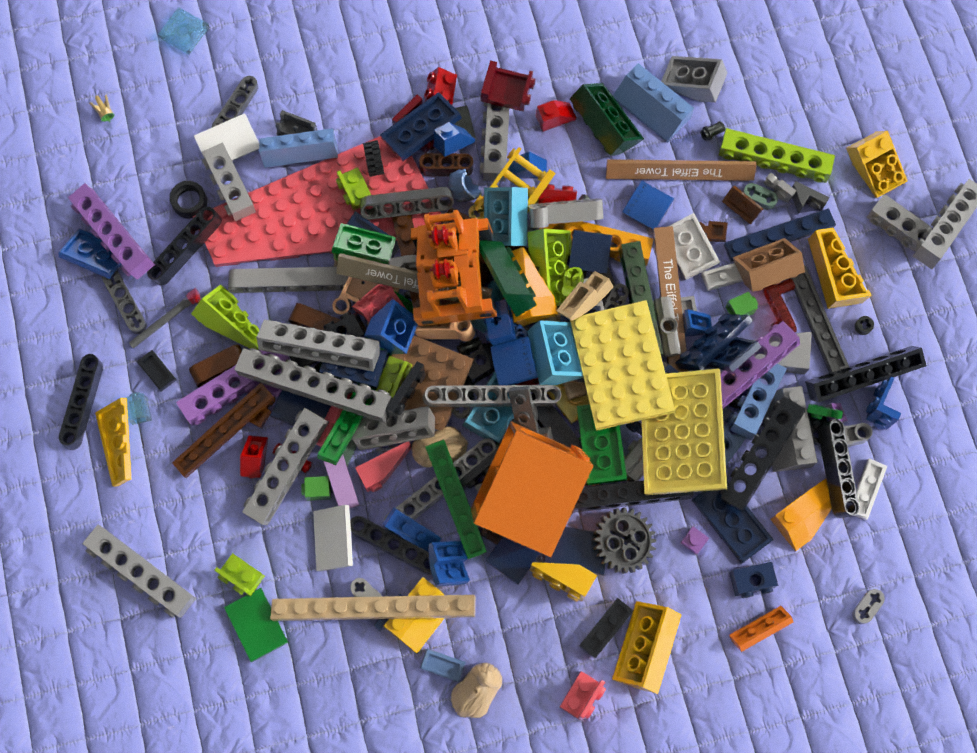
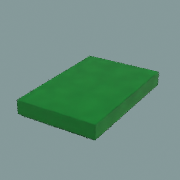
(363, 244)
(253, 625)

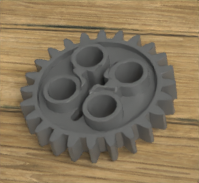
(631, 525)

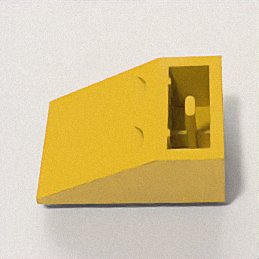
(877, 163)
(566, 577)

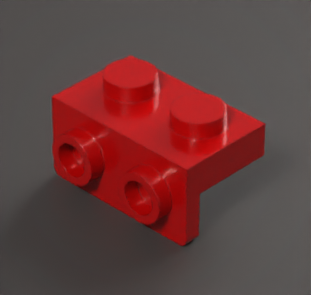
(442, 82)
(554, 194)

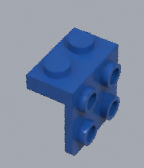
(878, 413)

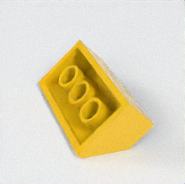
(647, 646)

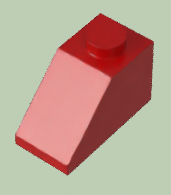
(554, 114)
(253, 457)

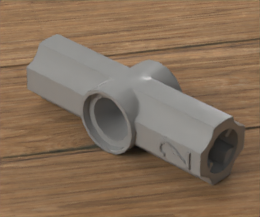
(665, 314)

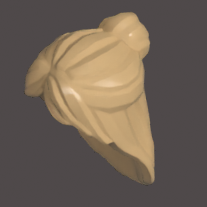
(454, 441)
(476, 691)

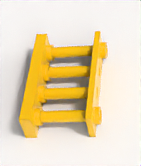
(533, 193)

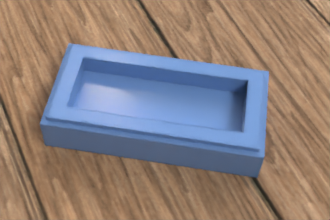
(442, 665)

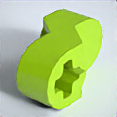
(570, 281)

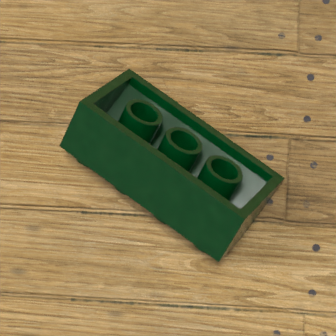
(605, 118)
(507, 276)

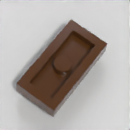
(742, 205)

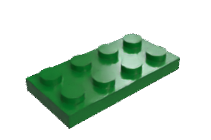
(603, 449)

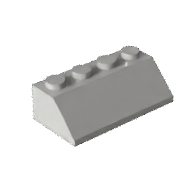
(799, 448)

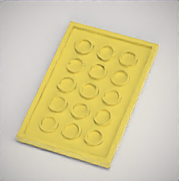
(622, 365)
(687, 446)

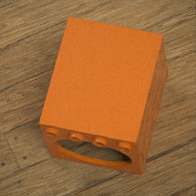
(531, 488)

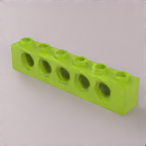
(786, 152)

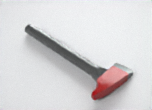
(190, 298)

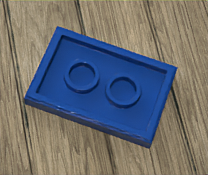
(87, 252)

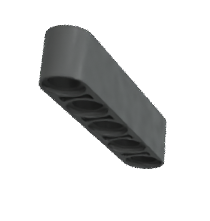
(398, 198)

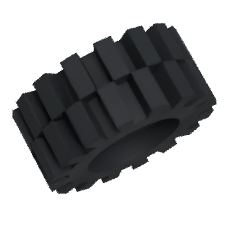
(373, 158)

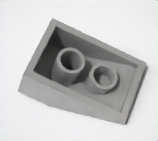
(695, 77)

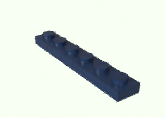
(790, 231)

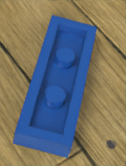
(410, 529)

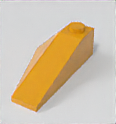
(544, 298)
(804, 516)

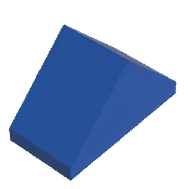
(536, 160)
(695, 323)

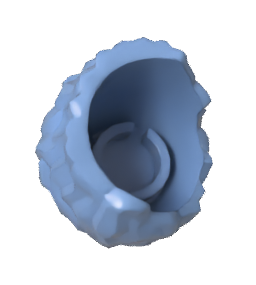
(462, 186)

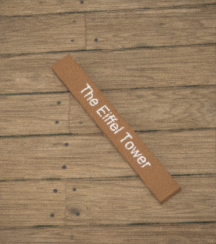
(681, 170)
(669, 283)

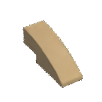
(585, 296)

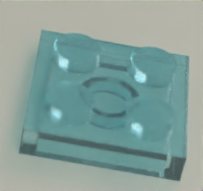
(183, 30)

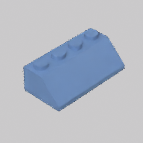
(653, 103)

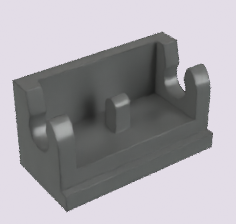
(293, 124)

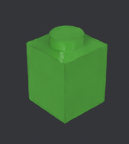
(743, 305)
(316, 488)

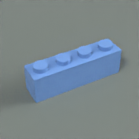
(298, 148)

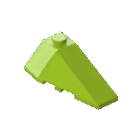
(550, 252)
(222, 314)

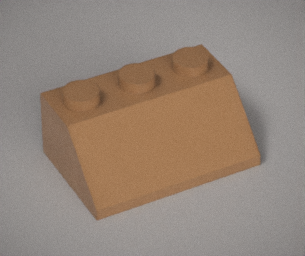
(769, 264)

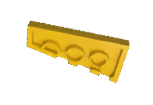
(114, 434)

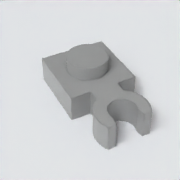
(781, 188)

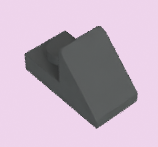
(807, 195)

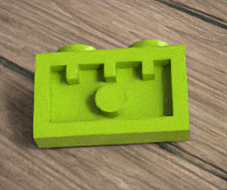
(353, 186)
(393, 375)
(240, 574)

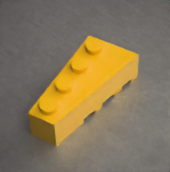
(836, 271)

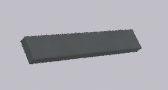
(819, 323)

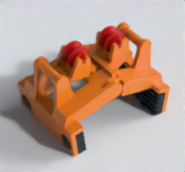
(435, 267)

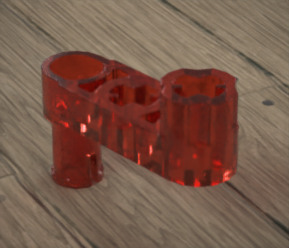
(773, 296)

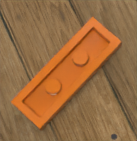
(761, 628)

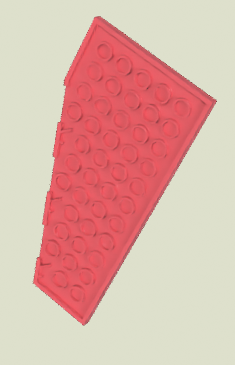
(306, 209)

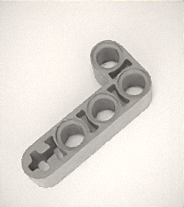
(563, 212)

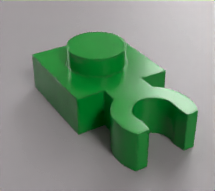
(820, 411)

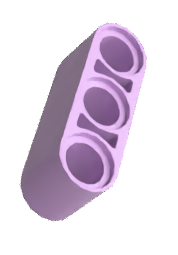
(342, 483)

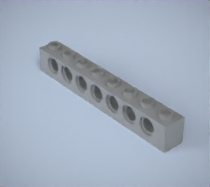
(251, 358)

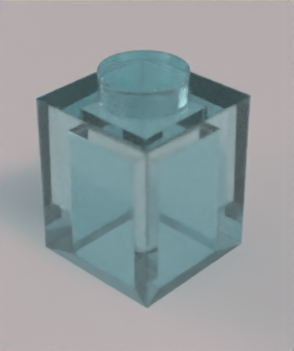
(138, 408)

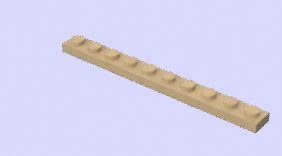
(373, 607)

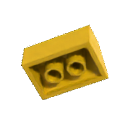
(416, 631)

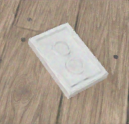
(235, 134)
(692, 247)
(332, 538)

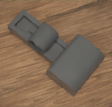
(525, 411)

